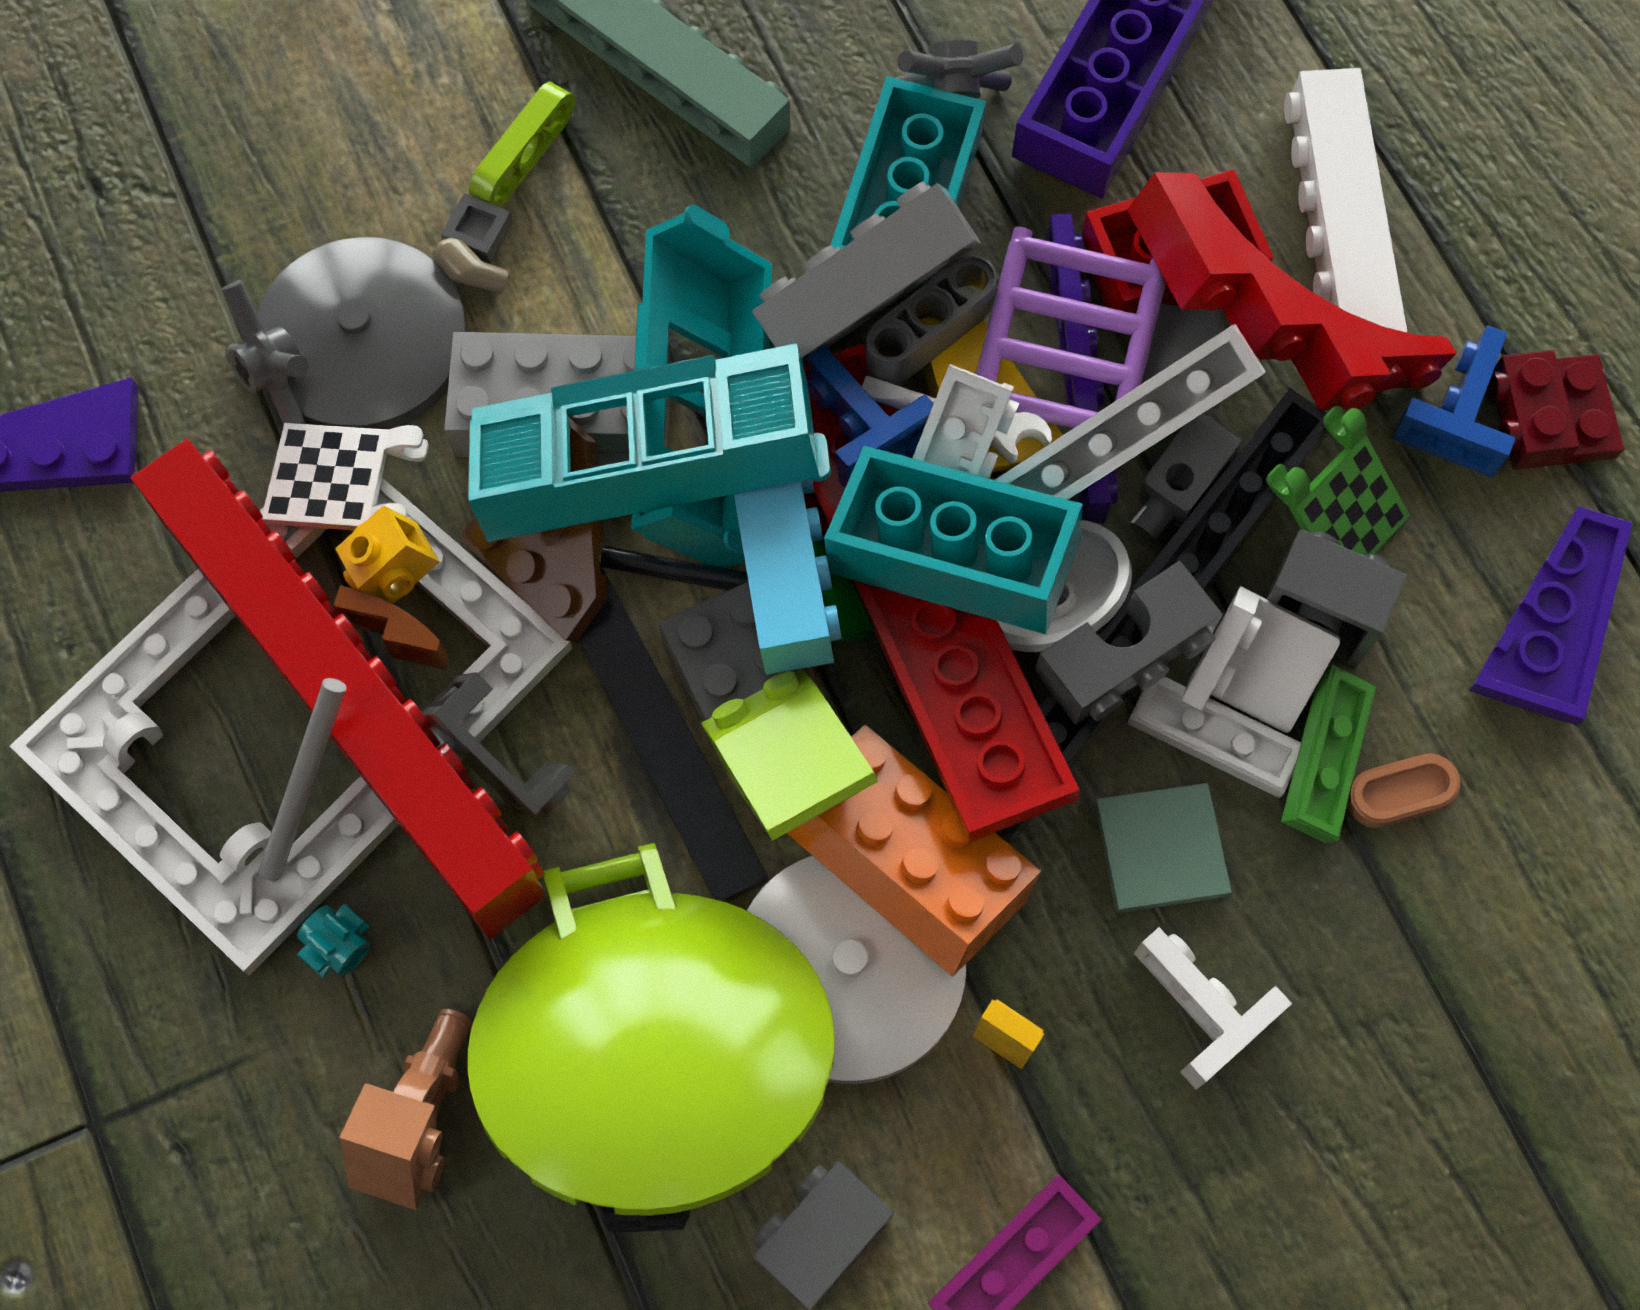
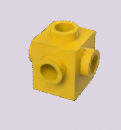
(386, 555)

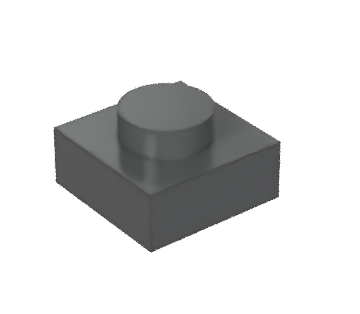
(479, 226)

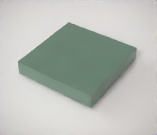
(1162, 848)

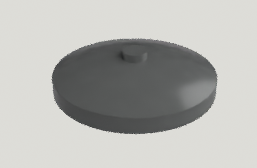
(372, 328)

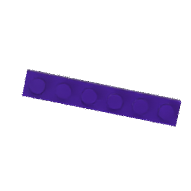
(1081, 340)

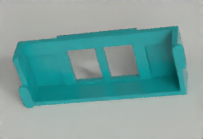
(706, 292)
(755, 432)

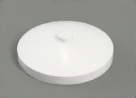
(881, 987)

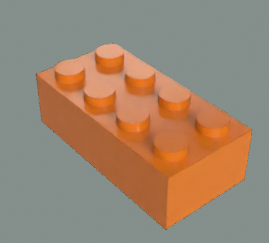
(913, 860)

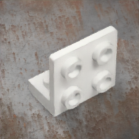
(1262, 661)

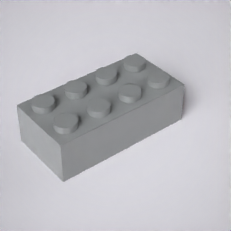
(869, 273)
(523, 365)

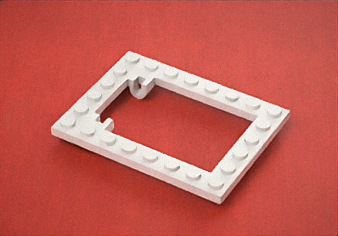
(86, 737)

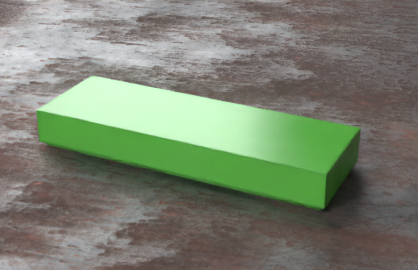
(1328, 755)

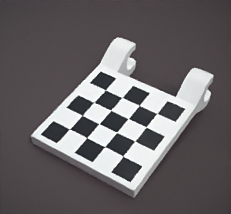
(335, 473)

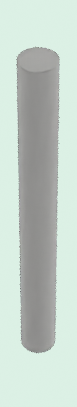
(302, 778)

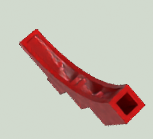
(1218, 268)

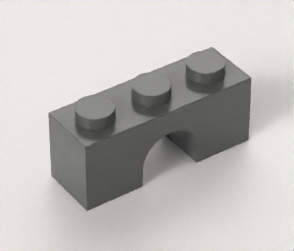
(1091, 674)

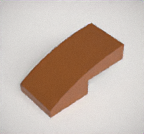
(402, 633)

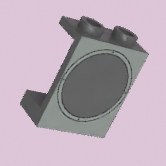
(450, 707)

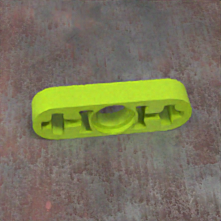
(522, 145)

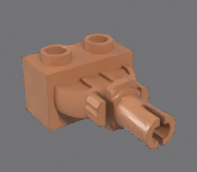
(393, 1136)

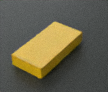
(1008, 1033)

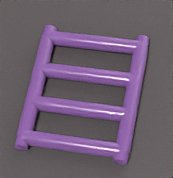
(1012, 296)

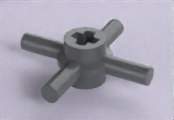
(959, 67)
(264, 356)

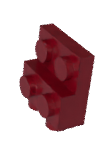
(1555, 409)

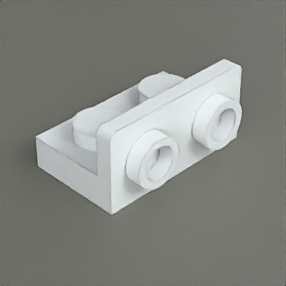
(965, 422)

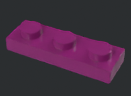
(1020, 1252)

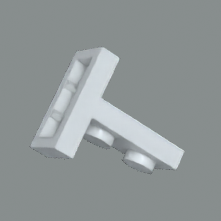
(1207, 1004)

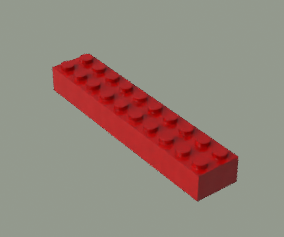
(375, 725)

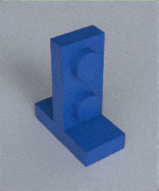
(860, 416)
(1451, 428)

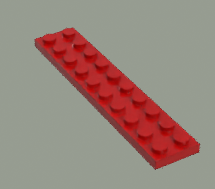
(958, 683)

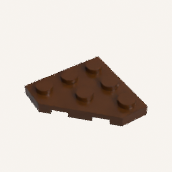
(556, 567)

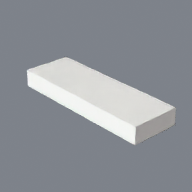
(1217, 736)

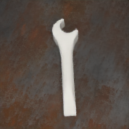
(1023, 424)

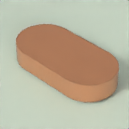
(1403, 790)

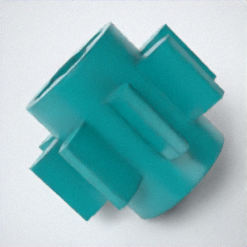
(333, 940)

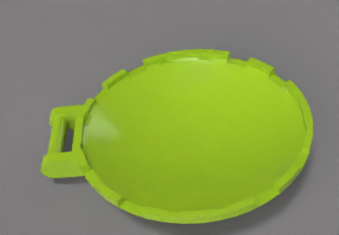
(649, 1046)

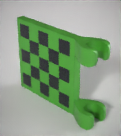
(1350, 496)

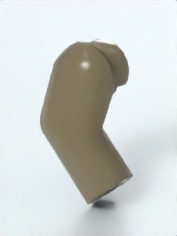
(465, 266)

